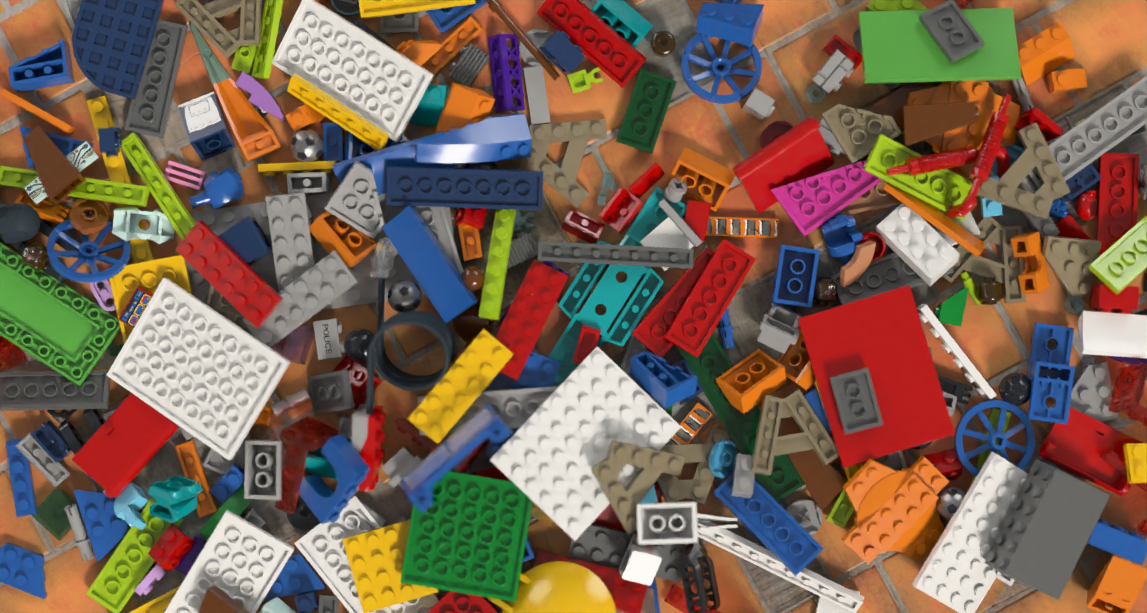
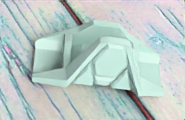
(126, 225)

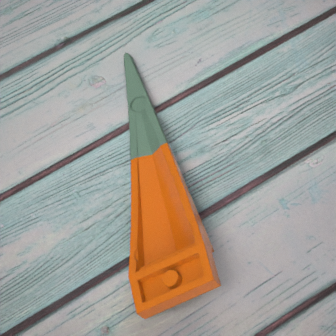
(245, 124)

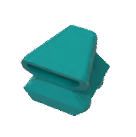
(174, 498)

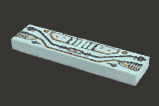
(80, 158)

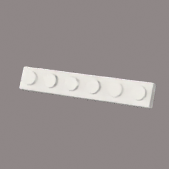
(951, 346)

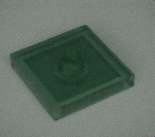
(52, 513)

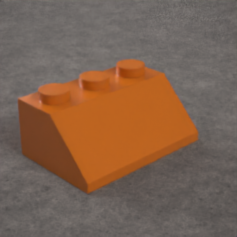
(1044, 52)
(464, 107)
(704, 178)
(340, 236)
(797, 364)
(751, 380)

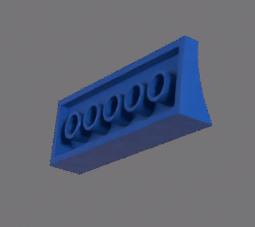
(379, 160)
(429, 263)

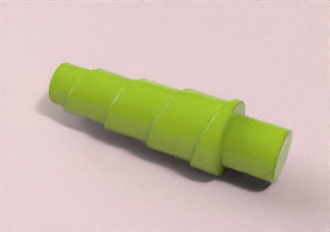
(968, 283)

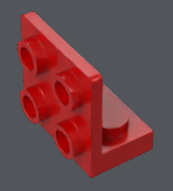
(358, 379)

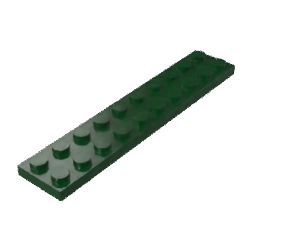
(741, 427)

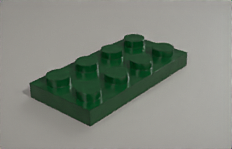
(646, 111)

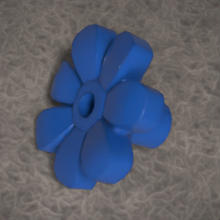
(1058, 208)

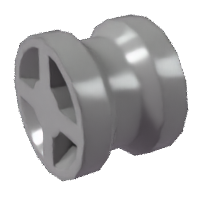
(675, 190)

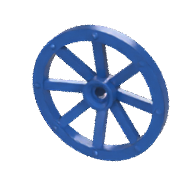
(725, 64)
(87, 253)
(992, 434)

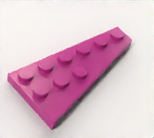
(823, 195)

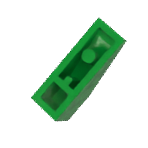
(235, 504)

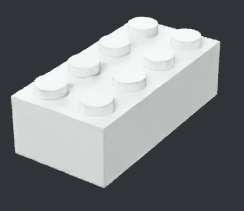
(917, 243)

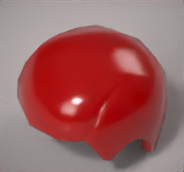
(1086, 205)
(880, 243)

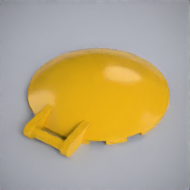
(559, 589)

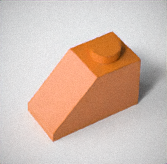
(418, 50)
(1066, 80)
(304, 117)

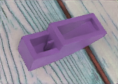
(260, 96)

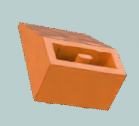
(1116, 586)

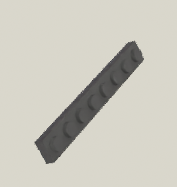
(615, 254)

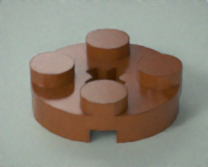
(88, 224)

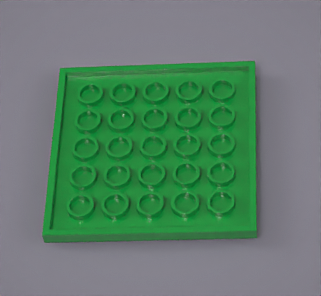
(469, 537)

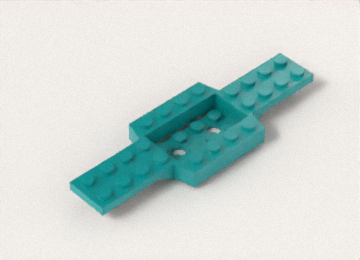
(611, 292)

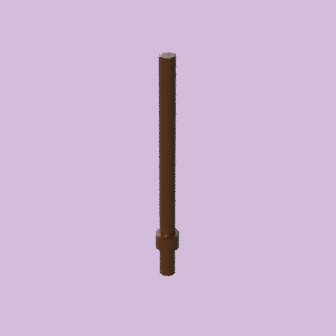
(495, 6)

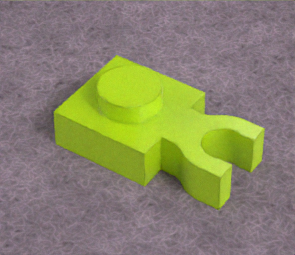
(581, 80)

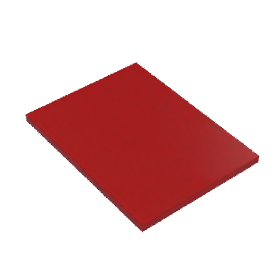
(890, 342)

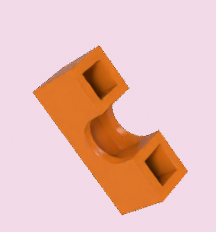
(1035, 274)

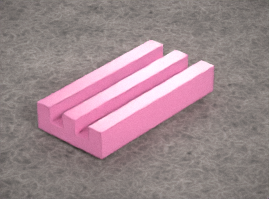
(169, 170)

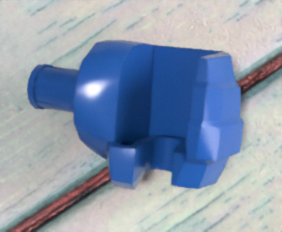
(220, 189)
(841, 236)

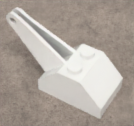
(673, 523)

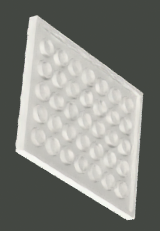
(198, 368)
(573, 433)

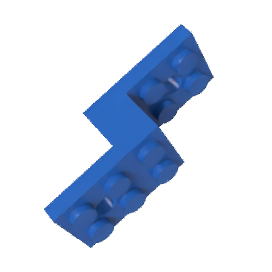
(1050, 373)

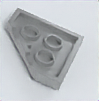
(358, 201)
(1093, 392)

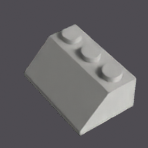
(263, 469)

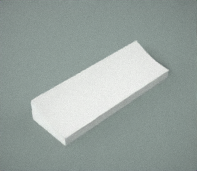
(1113, 334)

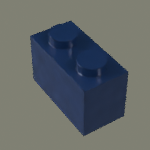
(562, 52)

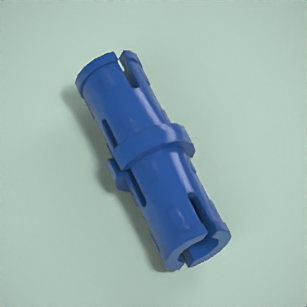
(726, 331)

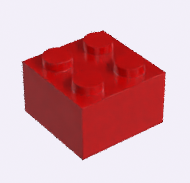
(1106, 300)

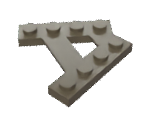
(225, 41)
(577, 135)
(1038, 156)
(1004, 273)
(770, 445)
(652, 464)
(699, 487)

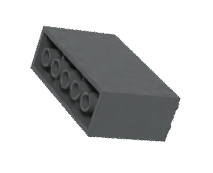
(1047, 529)

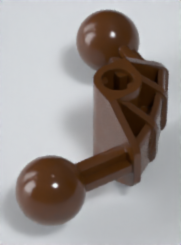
(468, 323)

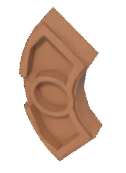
(858, 264)

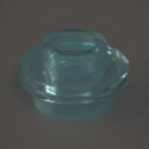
(811, 98)
(1079, 304)

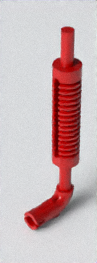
(984, 158)
(948, 160)

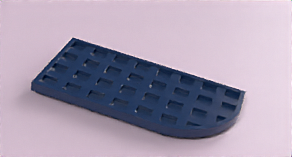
(114, 42)

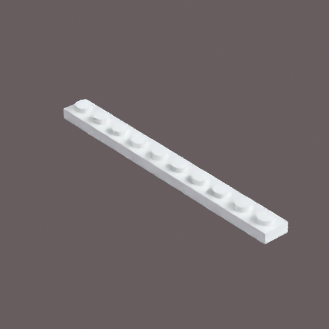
(767, 560)

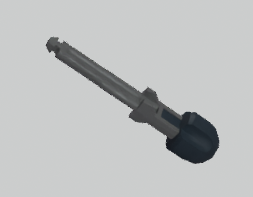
(18, 222)

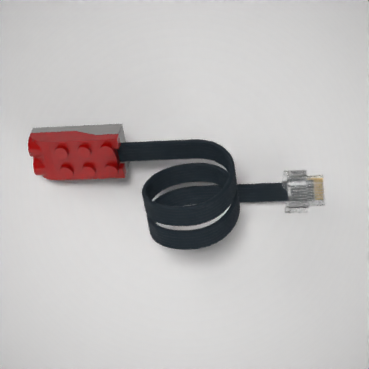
(369, 418)

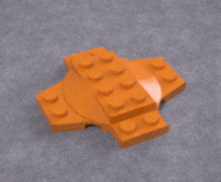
(972, 133)
(894, 509)

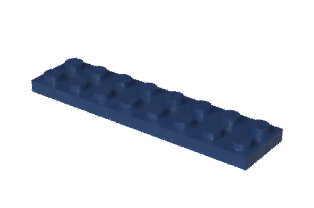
(464, 187)

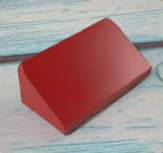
(646, 180)
(697, 217)
(582, 226)
(1070, 228)

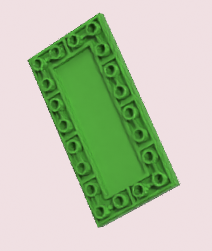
(902, 50)
(52, 319)

